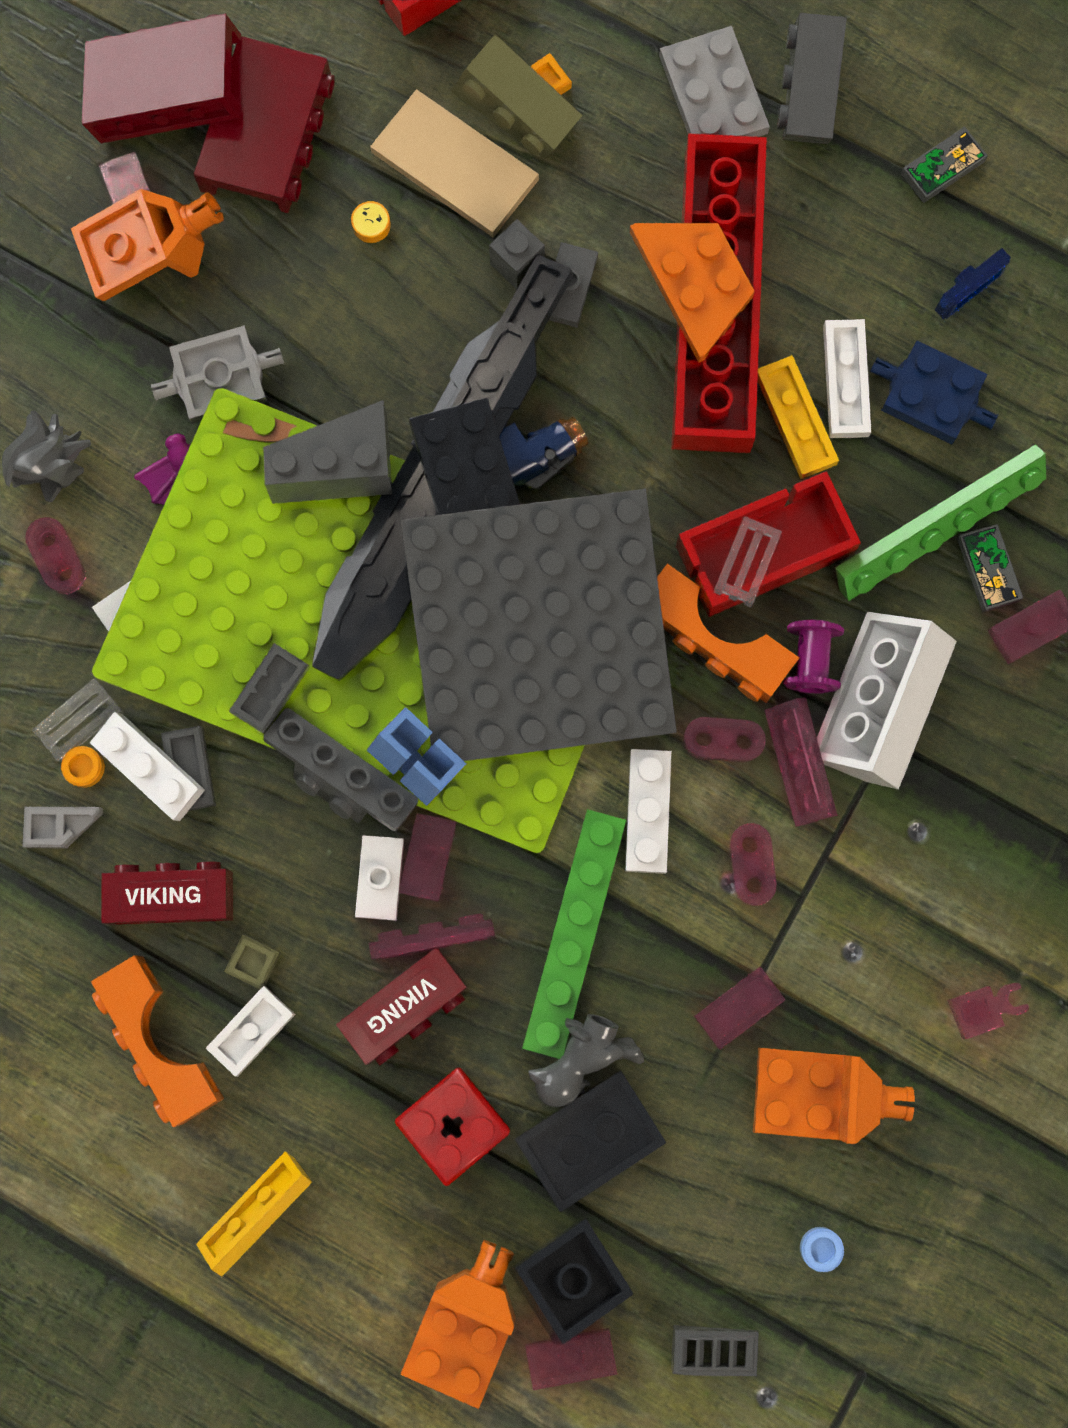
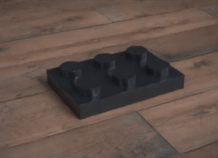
(463, 458)
(590, 1141)

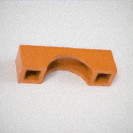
(754, 665)
(129, 997)

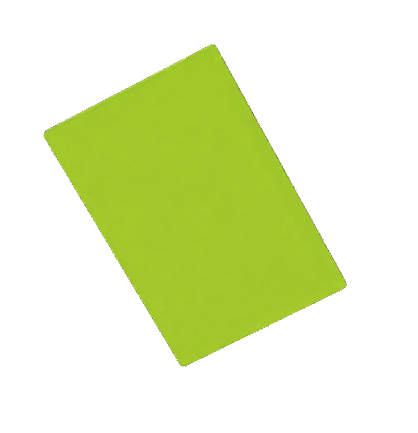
(243, 573)

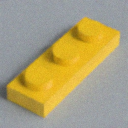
(796, 417)
(253, 1213)

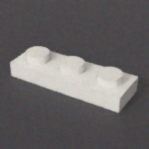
(847, 378)
(147, 766)
(648, 811)

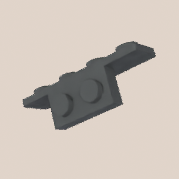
(338, 774)

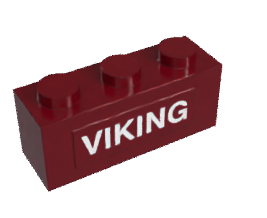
(167, 894)
(403, 1008)

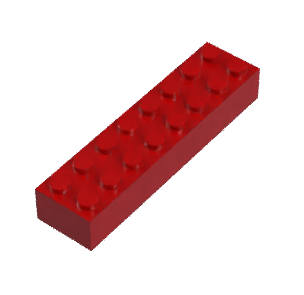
(719, 395)

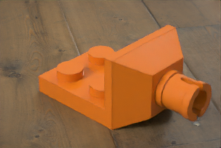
(142, 238)
(823, 1096)
(464, 1330)

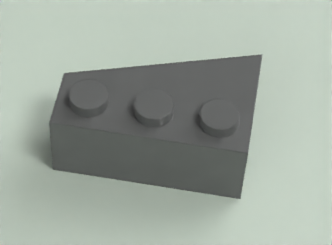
(812, 78)
(332, 459)

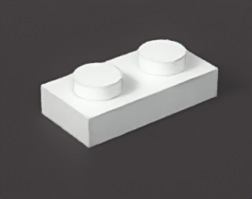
(250, 1031)

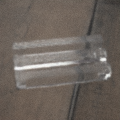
(735, 592)
(66, 709)

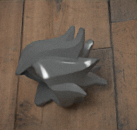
(43, 456)

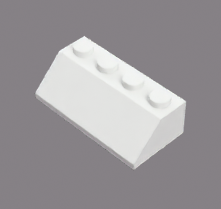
(884, 697)

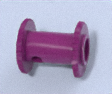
(814, 656)

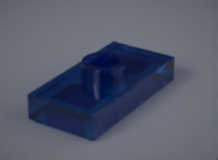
(971, 283)

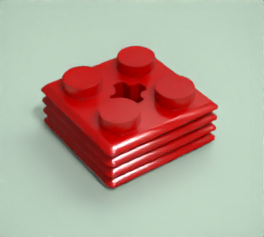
(450, 1154)

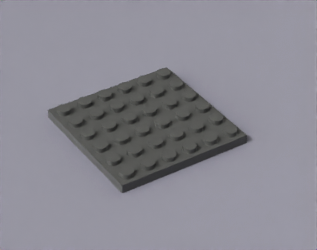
(539, 625)

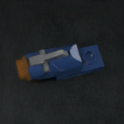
(543, 453)

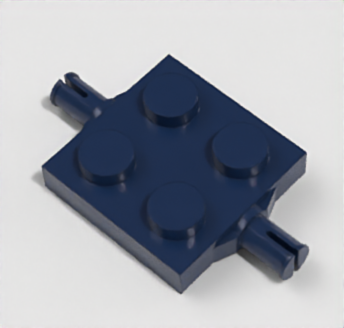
(934, 392)

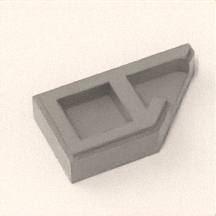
(56, 825)

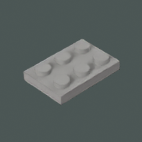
(714, 86)

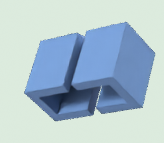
(397, 750)

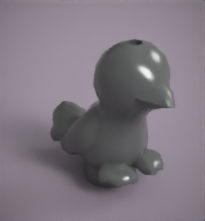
(587, 1051)

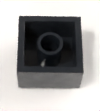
(570, 1282)

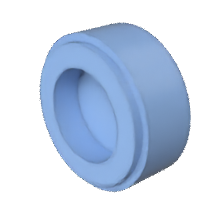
(821, 1249)

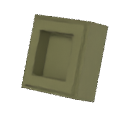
(252, 962)

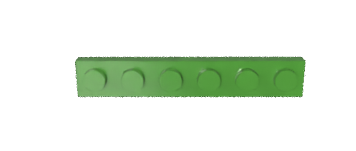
(941, 523)
(574, 934)

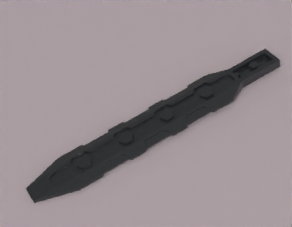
(374, 581)

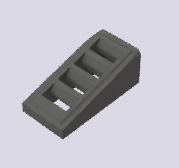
(681, 1366)

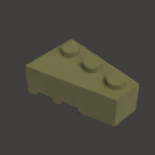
(516, 98)

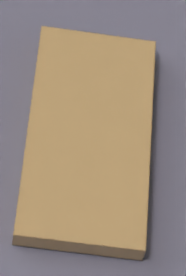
(454, 163)

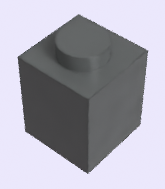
(514, 252)

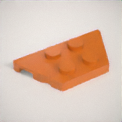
(695, 277)

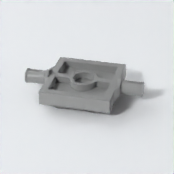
(214, 363)

